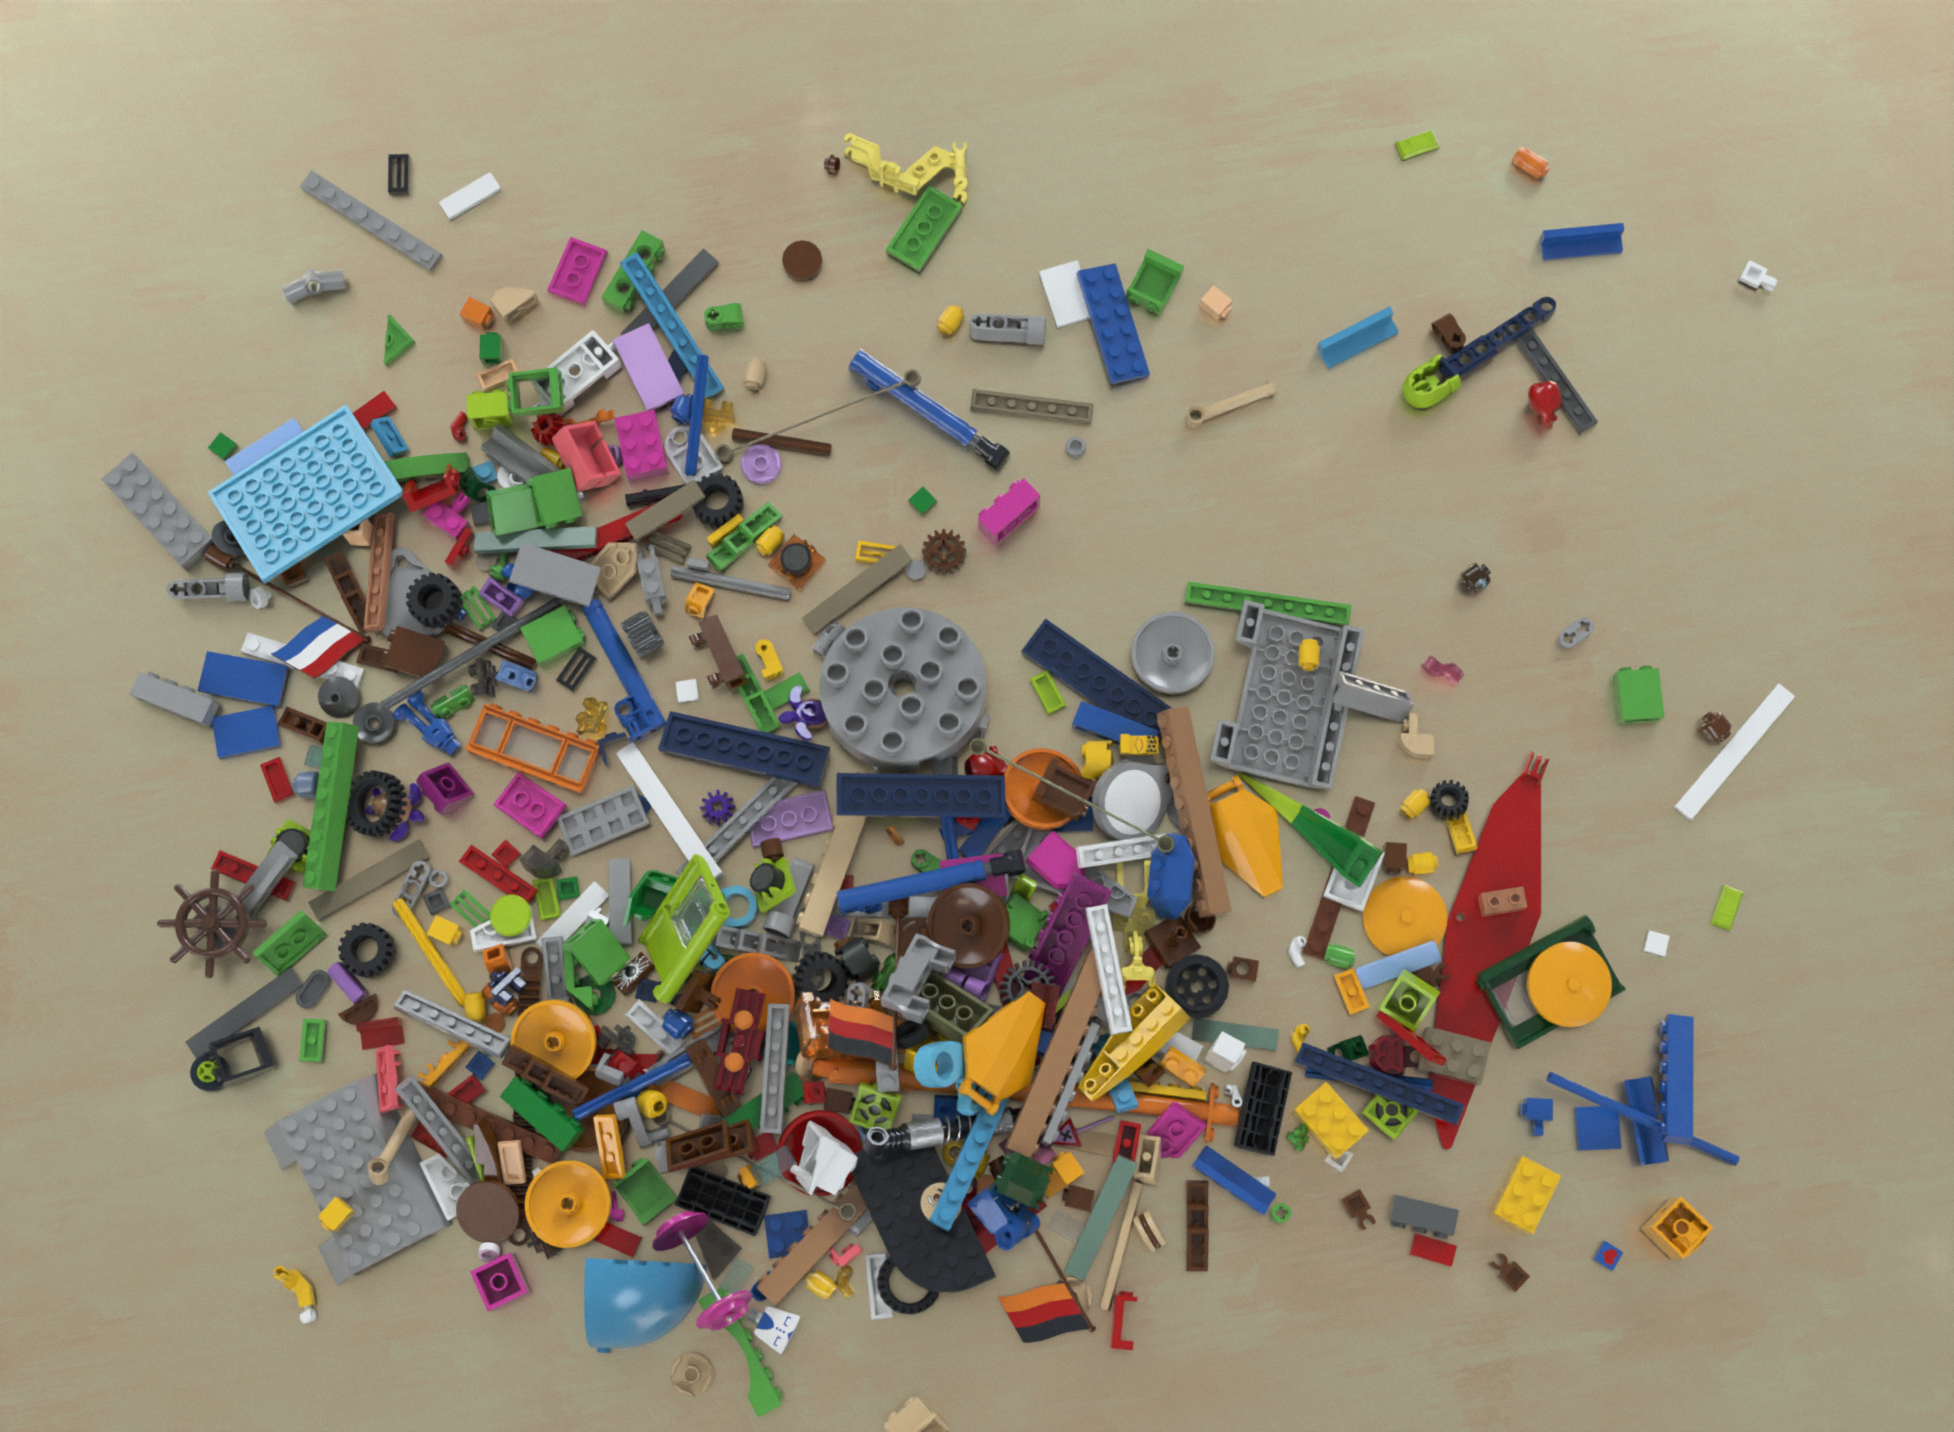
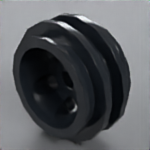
(1214, 972)

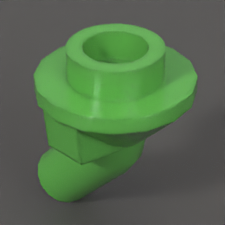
(495, 571)

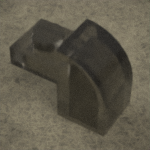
(546, 864)

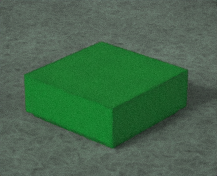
(222, 446)
(922, 501)
(568, 888)

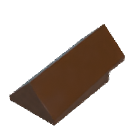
(710, 1145)

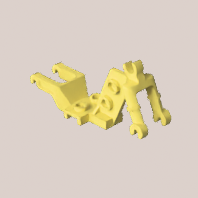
(916, 175)
(1133, 930)

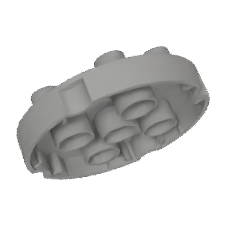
(920, 725)

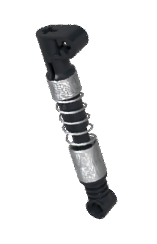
(932, 1133)

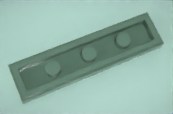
(1252, 1036)

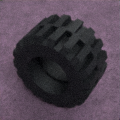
(732, 508)
(423, 589)
(354, 938)
(814, 962)

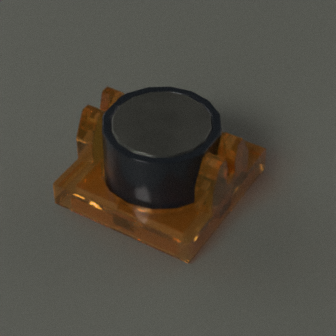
(796, 560)

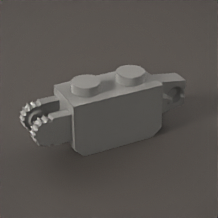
(652, 580)

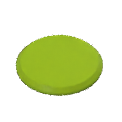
(510, 915)

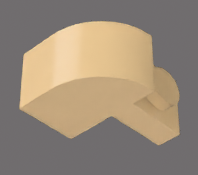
(1415, 744)

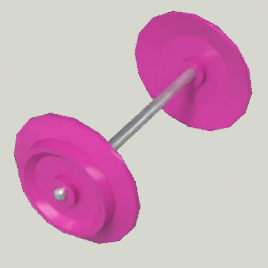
(678, 1231)

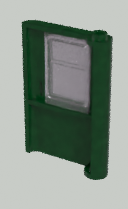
(1507, 983)

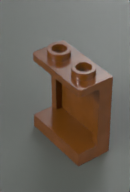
(412, 652)
(1057, 799)

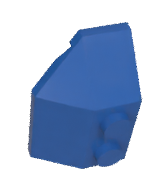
(1171, 878)

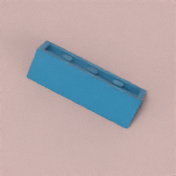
(1357, 338)

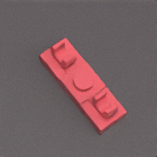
(387, 1078)

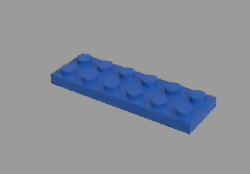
(1113, 323)

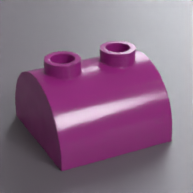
(444, 788)

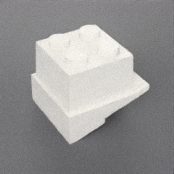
(823, 1161)

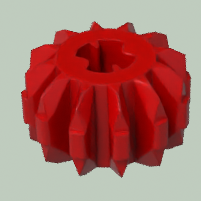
(546, 428)

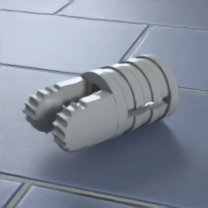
(827, 639)

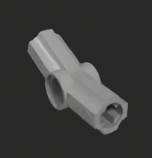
(302, 287)

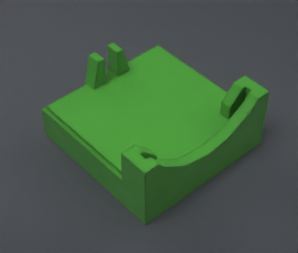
(1024, 921)

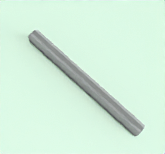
(730, 582)

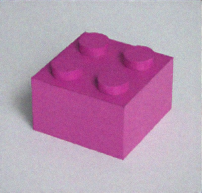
(500, 1281)

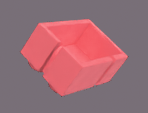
(588, 467)

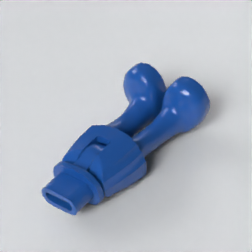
(437, 733)

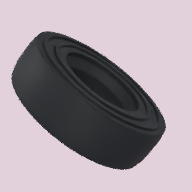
(911, 1034)

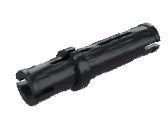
(631, 499)

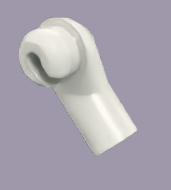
(1295, 950)
(1233, 1091)

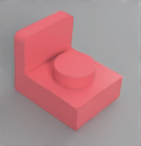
(849, 1253)

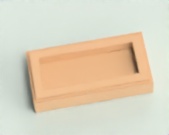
(496, 375)
(511, 1162)

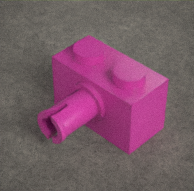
(448, 518)

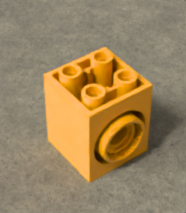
(1677, 1228)

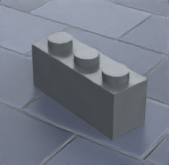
(1423, 1216)

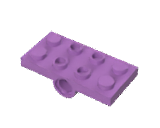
(975, 980)

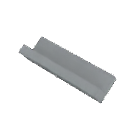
(516, 454)
(1372, 697)
(268, 876)

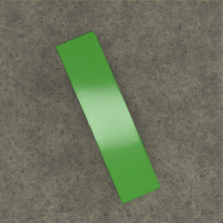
(426, 466)
(744, 536)
(756, 699)

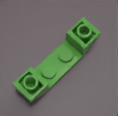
(583, 995)

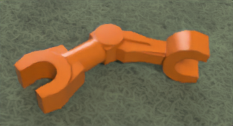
(601, 416)

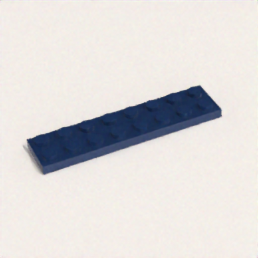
(1092, 676)
(744, 749)
(920, 795)

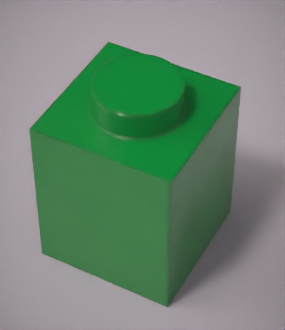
(491, 348)

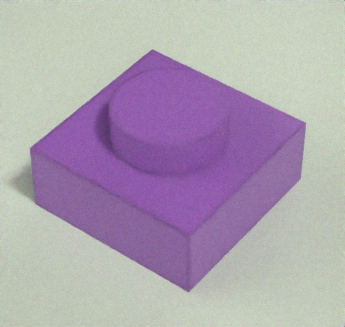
(837, 927)

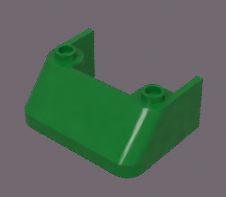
(648, 895)

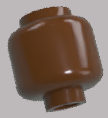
(1715, 727)

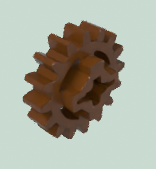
(936, 551)

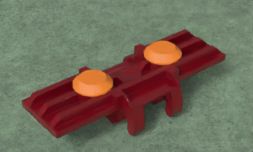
(746, 1043)

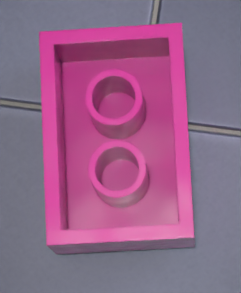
(641, 445)
(1008, 511)

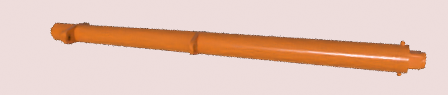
(864, 1070)

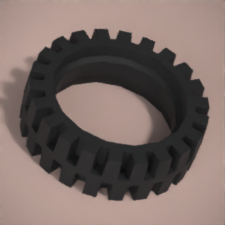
(893, 1302)

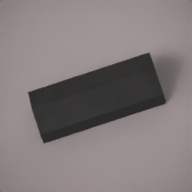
(1262, 1109)
(723, 1200)

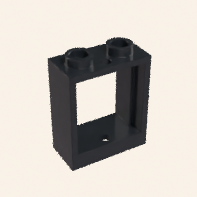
(260, 1048)

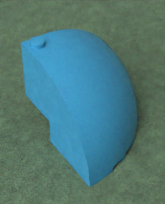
(636, 1300)

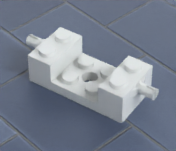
(591, 357)

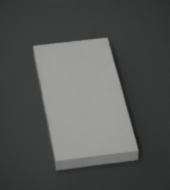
(555, 574)

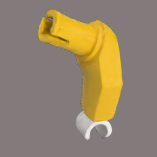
(301, 1287)

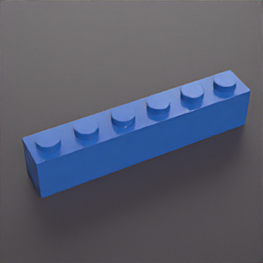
(1677, 1079)

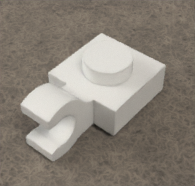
(1756, 275)

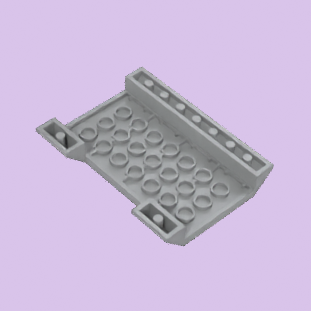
(1286, 714)
(333, 1149)

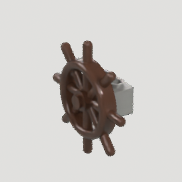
(212, 923)

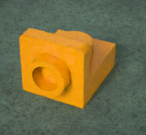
(698, 600)
(747, 1178)

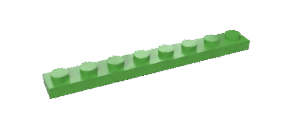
(1299, 607)

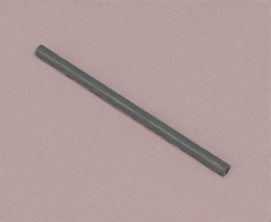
(470, 654)

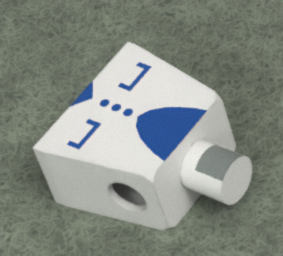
(774, 1326)

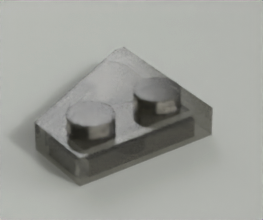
(717, 1248)

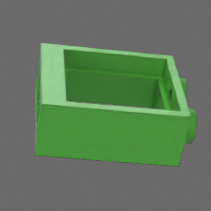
(556, 390)

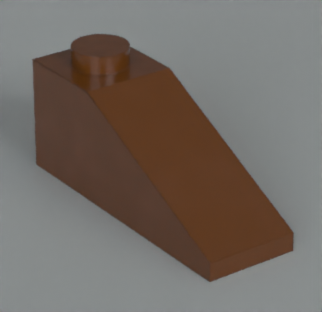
(303, 725)

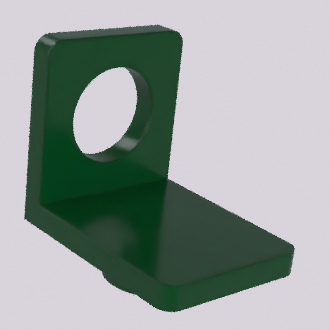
(471, 485)
(1351, 1048)

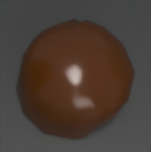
(1196, 924)

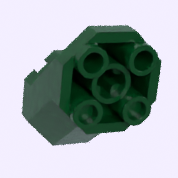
(1023, 1180)

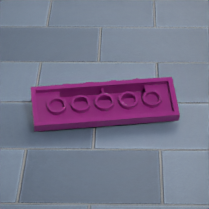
(1067, 930)

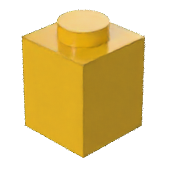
(445, 931)
(336, 1214)

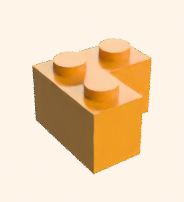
(1065, 1172)

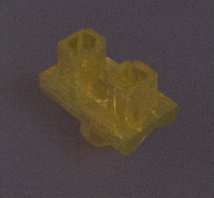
(717, 418)
(592, 718)

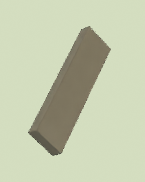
(665, 510)

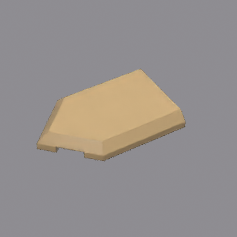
(617, 566)

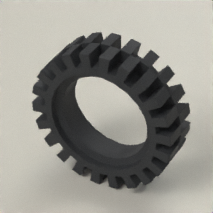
(394, 803)

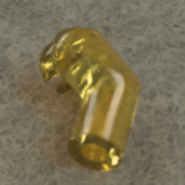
(842, 1281)

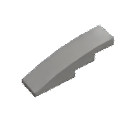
(619, 891)
(755, 942)

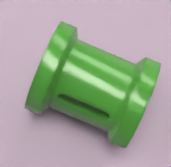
(1275, 1208)

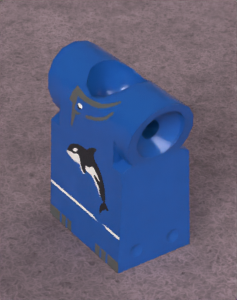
(1004, 1217)

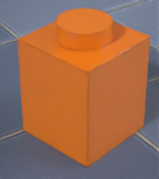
(477, 313)
(497, 959)

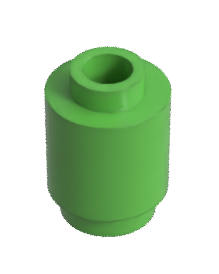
(1340, 955)

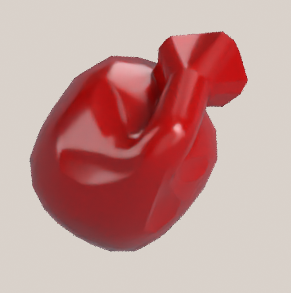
(1544, 401)
(985, 764)

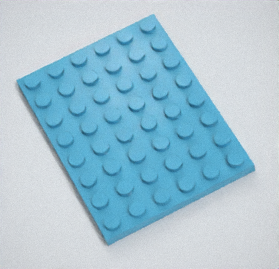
(305, 493)

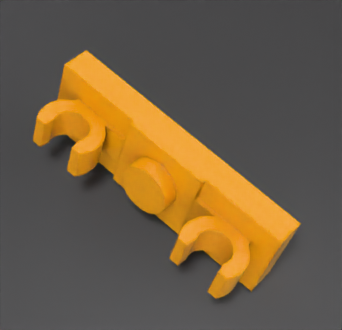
(445, 1064)
(609, 1146)

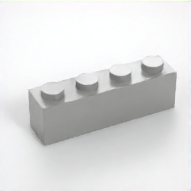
(174, 699)

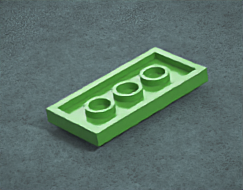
(924, 228)

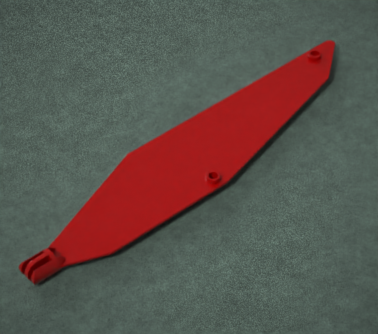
(1504, 859)

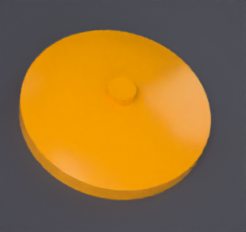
(1403, 915)
(1569, 984)
(557, 1034)
(568, 1204)

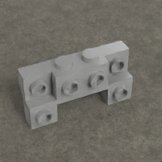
(912, 974)

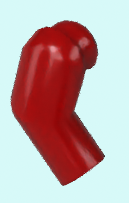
(457, 426)

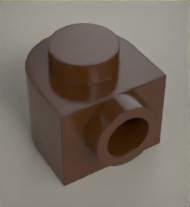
(772, 849)

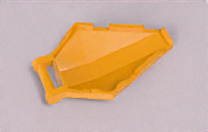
(1247, 837)
(1003, 1051)

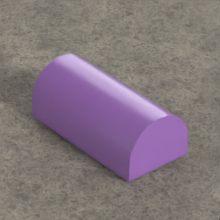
(501, 597)
(347, 982)

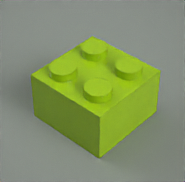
(489, 409)
(1409, 1000)

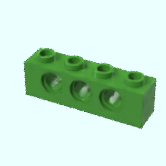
(643, 244)

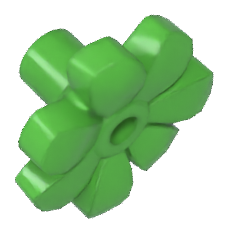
(1299, 1137)

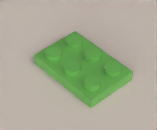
(289, 943)

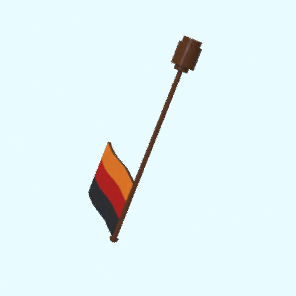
(864, 1030)
(1048, 1308)

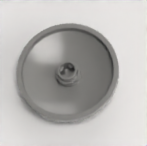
(1172, 652)

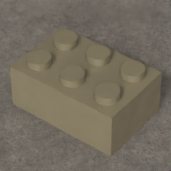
(1464, 1056)

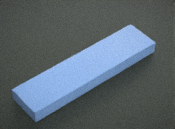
(264, 446)
(1393, 965)

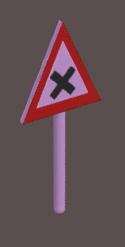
(1068, 1134)

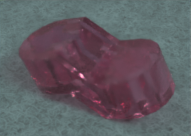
(1448, 670)

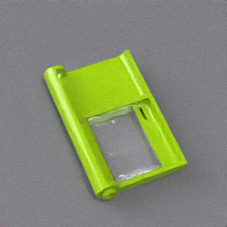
(684, 926)

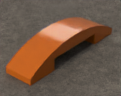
(686, 1098)

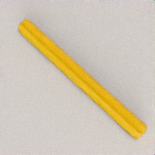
(430, 951)

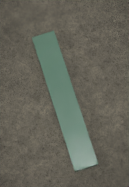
(542, 538)
(1100, 1217)

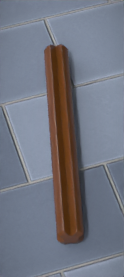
(783, 441)
(499, 649)

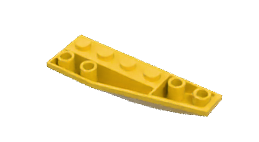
(1153, 1021)

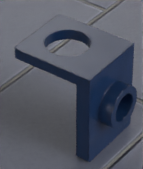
(610, 739)

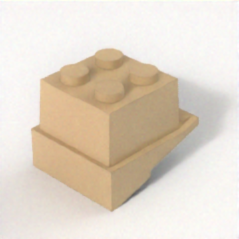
(915, 1418)

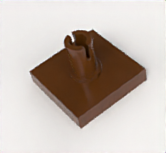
(1172, 941)
(698, 993)

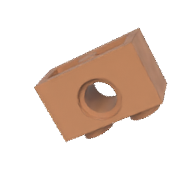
(1502, 901)

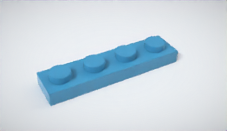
(1122, 1093)

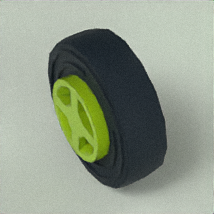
(202, 1075)

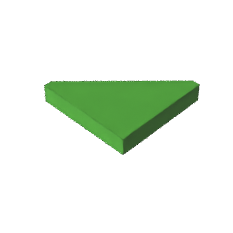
(396, 340)

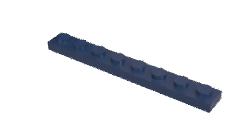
(1379, 1084)

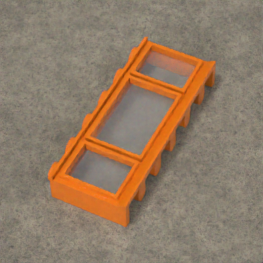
(534, 748)

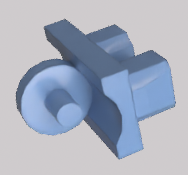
(516, 675)

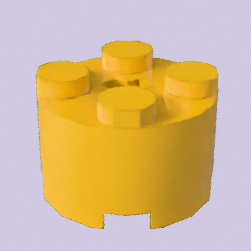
(1097, 757)

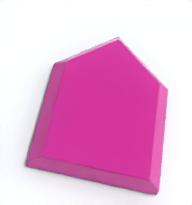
(1055, 861)
(1177, 1130)

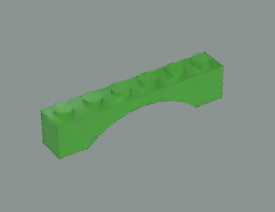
(762, 1392)

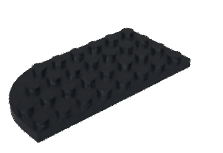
(919, 1249)

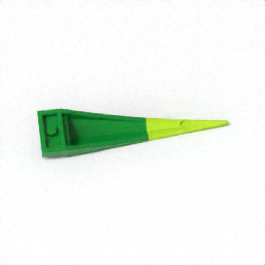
(1343, 848)

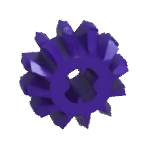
(719, 814)

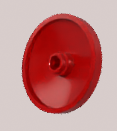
(834, 1123)

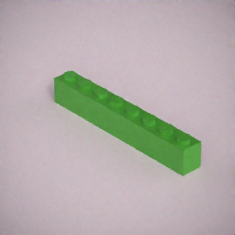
(330, 806)

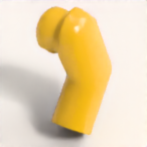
(1299, 1035)

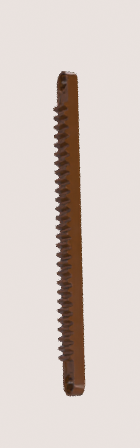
(532, 994)

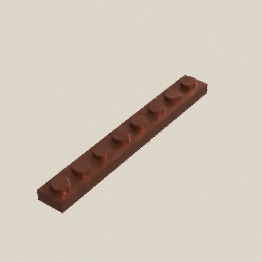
(1328, 909)
(503, 1129)

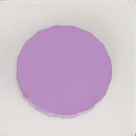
(761, 464)

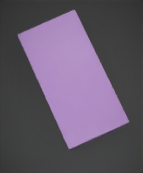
(648, 367)
(794, 819)

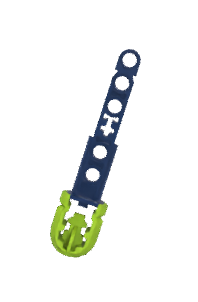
(1416, 388)

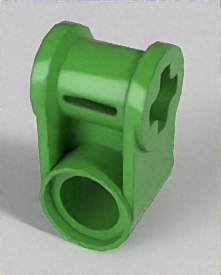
(726, 317)
(931, 861)

